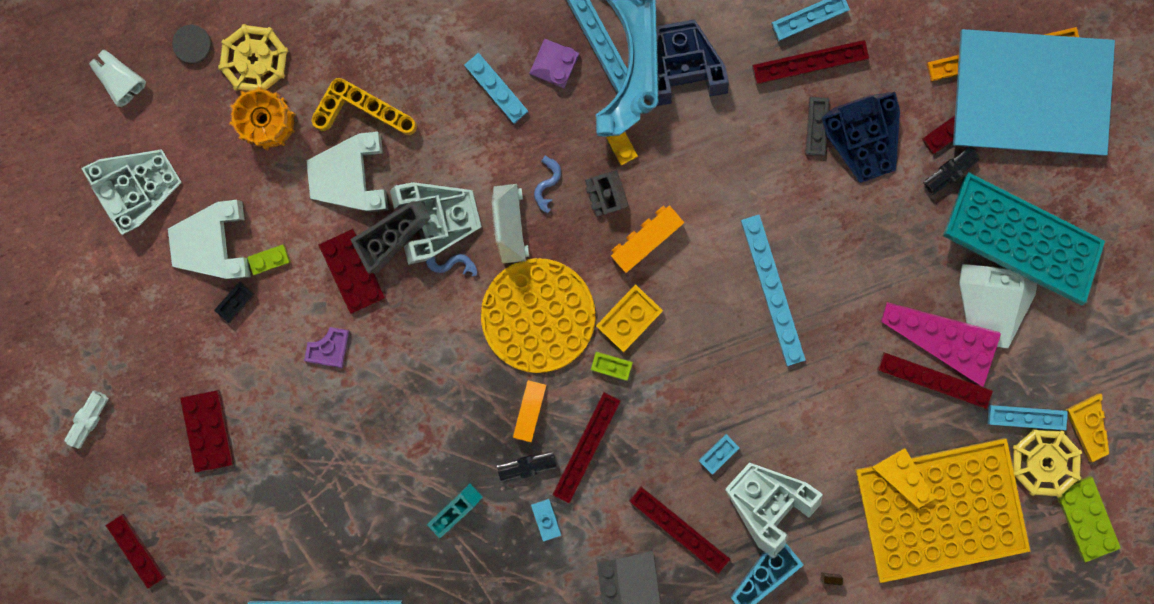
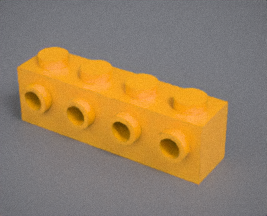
(647, 239)

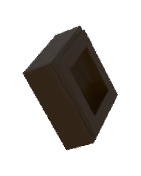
(833, 579)

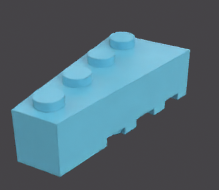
(766, 576)

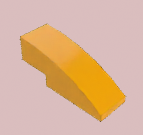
(529, 411)

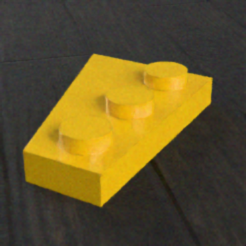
(1089, 426)
(904, 476)

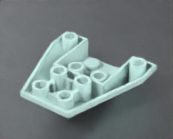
(131, 186)
(995, 299)

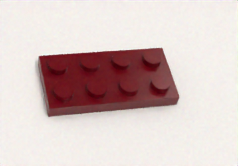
(352, 279)
(207, 431)

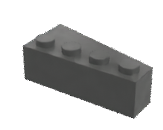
(387, 237)

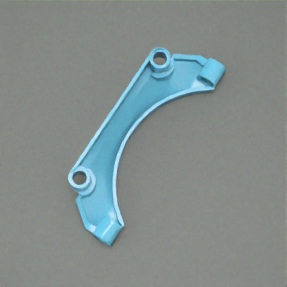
(641, 77)

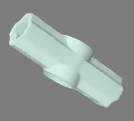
(86, 419)

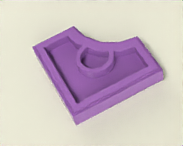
(330, 349)

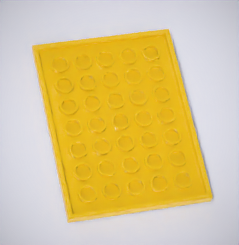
(967, 523)

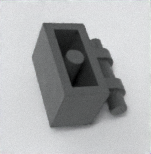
(609, 191)

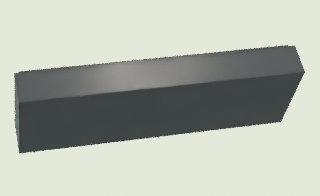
(816, 134)

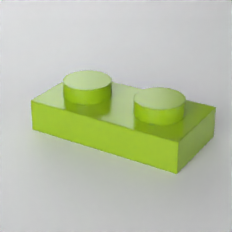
(268, 259)
(611, 366)

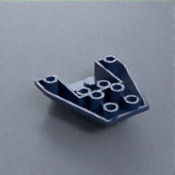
(866, 134)

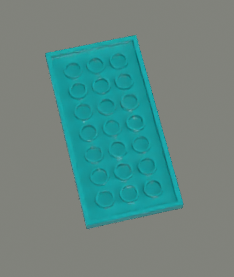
(1024, 239)

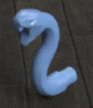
(555, 167)
(469, 265)

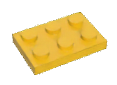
(629, 318)

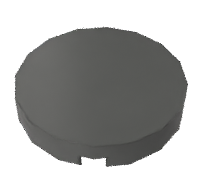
(191, 44)

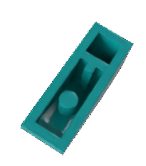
(455, 510)

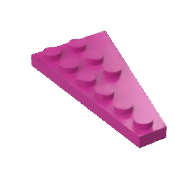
(954, 342)

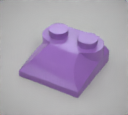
(554, 63)

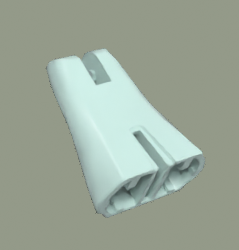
(117, 78)

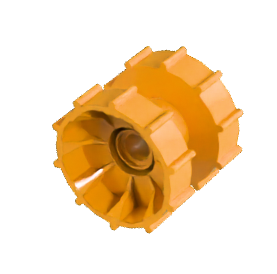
(248, 111)

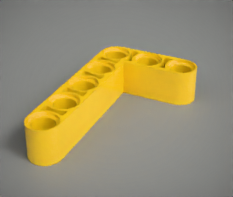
(364, 104)

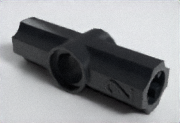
(951, 171)
(526, 466)

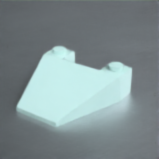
(339, 174)
(451, 215)
(508, 223)
(201, 243)
(765, 499)

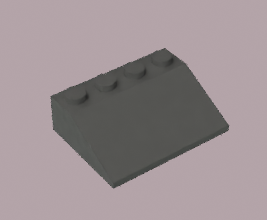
(628, 579)

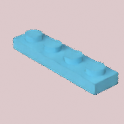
(808, 17)
(496, 88)
(1027, 417)

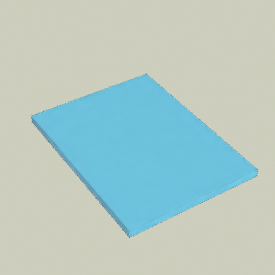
(1033, 92)

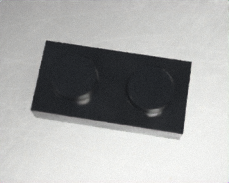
(234, 302)

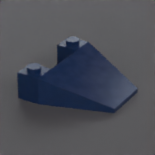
(685, 58)

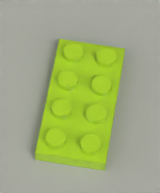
(1088, 520)

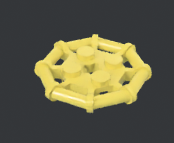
(247, 49)
(1058, 464)

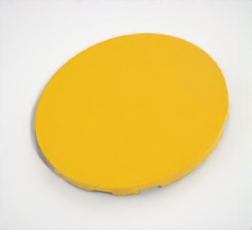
(538, 315)

